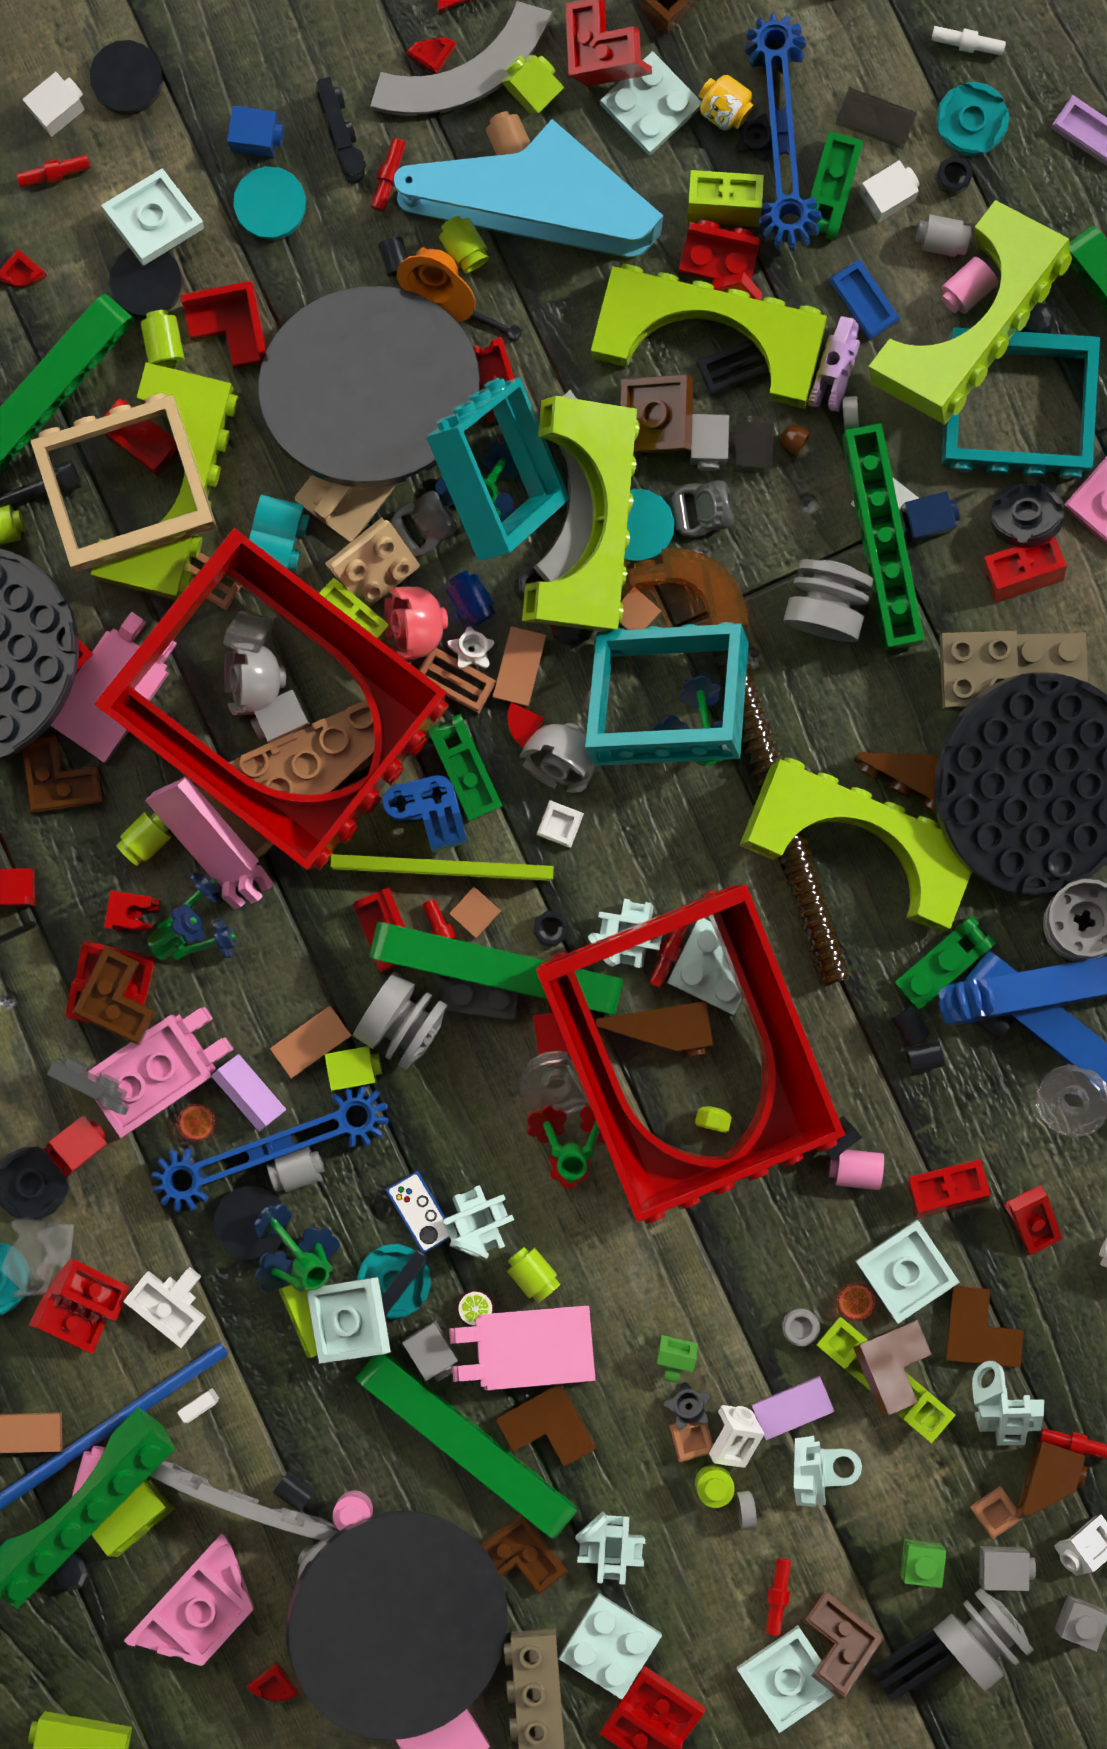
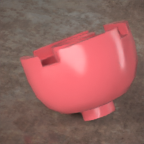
(414, 621)

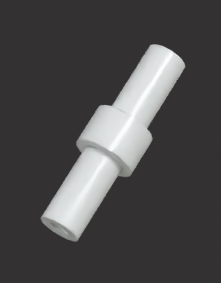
(968, 40)

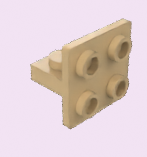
(340, 506)
(373, 562)

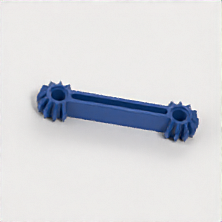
(782, 131)
(1023, 991)
(267, 1149)

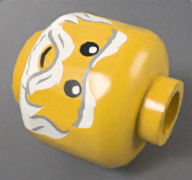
(726, 102)

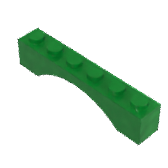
(126, 1463)

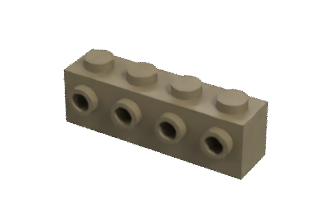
(535, 1689)

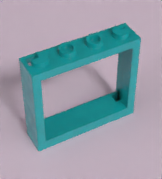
(529, 452)
(1035, 463)
(668, 744)

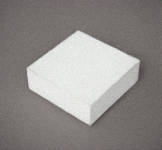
(560, 824)
(198, 1406)

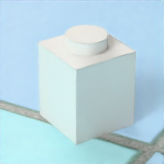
(54, 103)
(890, 190)

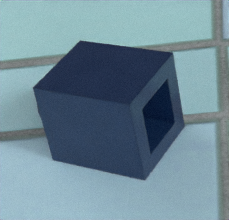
(929, 516)

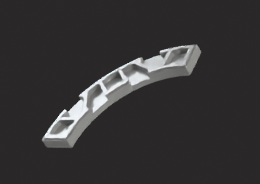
(469, 81)
(577, 524)
(243, 1505)

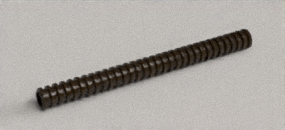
(796, 855)

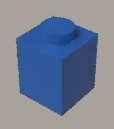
(254, 131)

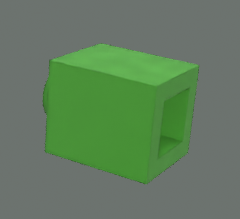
(923, 1563)

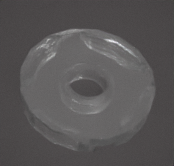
(545, 1069)
(1069, 1119)

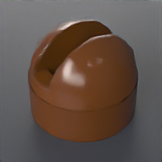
(794, 439)

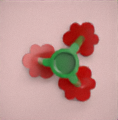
(570, 1160)

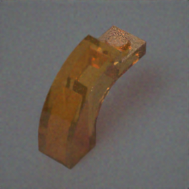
(701, 574)

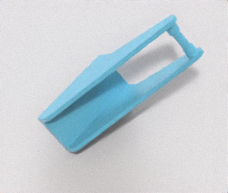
(542, 193)

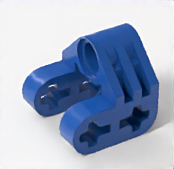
(441, 820)

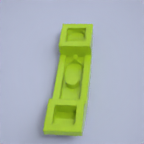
(926, 1417)

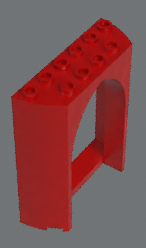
(397, 693)
(793, 1100)

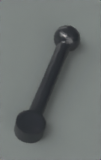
(513, 332)

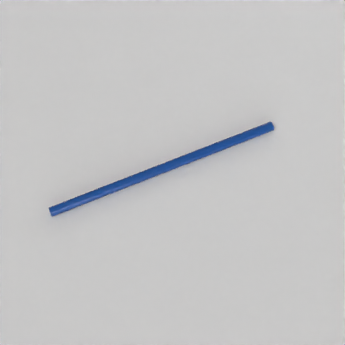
(110, 1425)

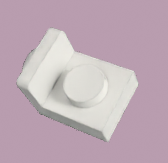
(737, 1438)
(1085, 1548)

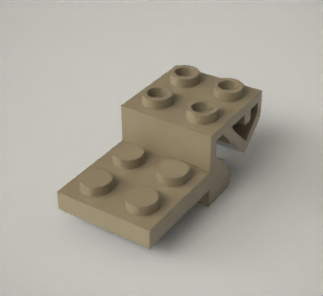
(982, 659)

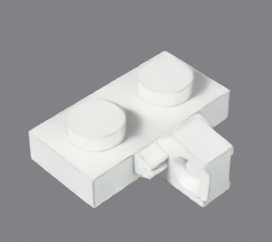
(168, 1305)

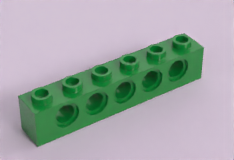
(882, 537)

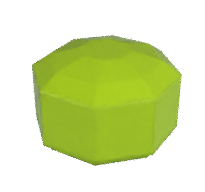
(713, 1118)

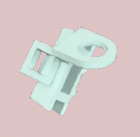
(634, 914)
(472, 1216)
(1004, 1415)
(815, 1471)
(607, 1548)

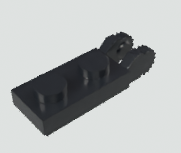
(340, 132)

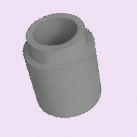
(943, 235)
(295, 1170)

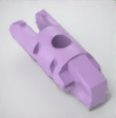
(836, 364)

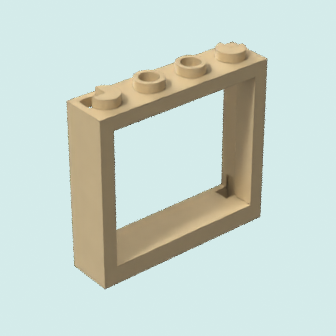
(141, 539)

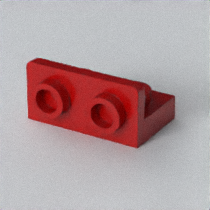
(718, 252)

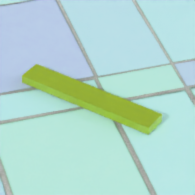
(442, 867)

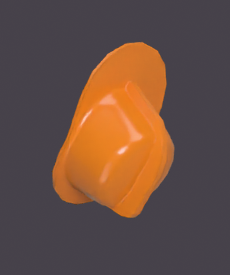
(436, 278)

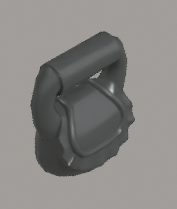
(712, 507)
(430, 517)

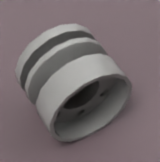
(830, 592)
(1061, 931)
(400, 1020)
(983, 1639)

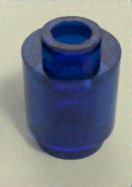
(471, 598)

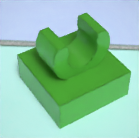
(676, 1356)

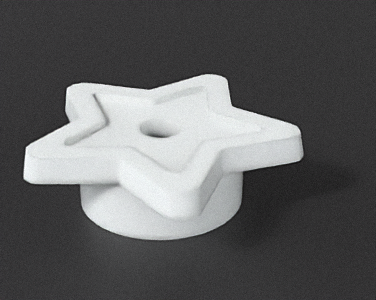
(478, 642)

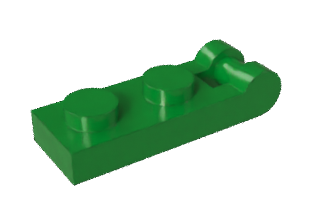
(835, 179)
(465, 769)
(943, 963)

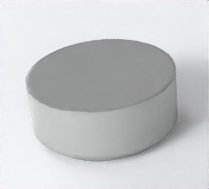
(850, 412)
(800, 1327)
(745, 1510)

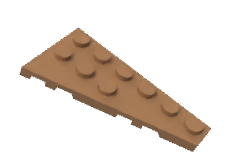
(304, 763)

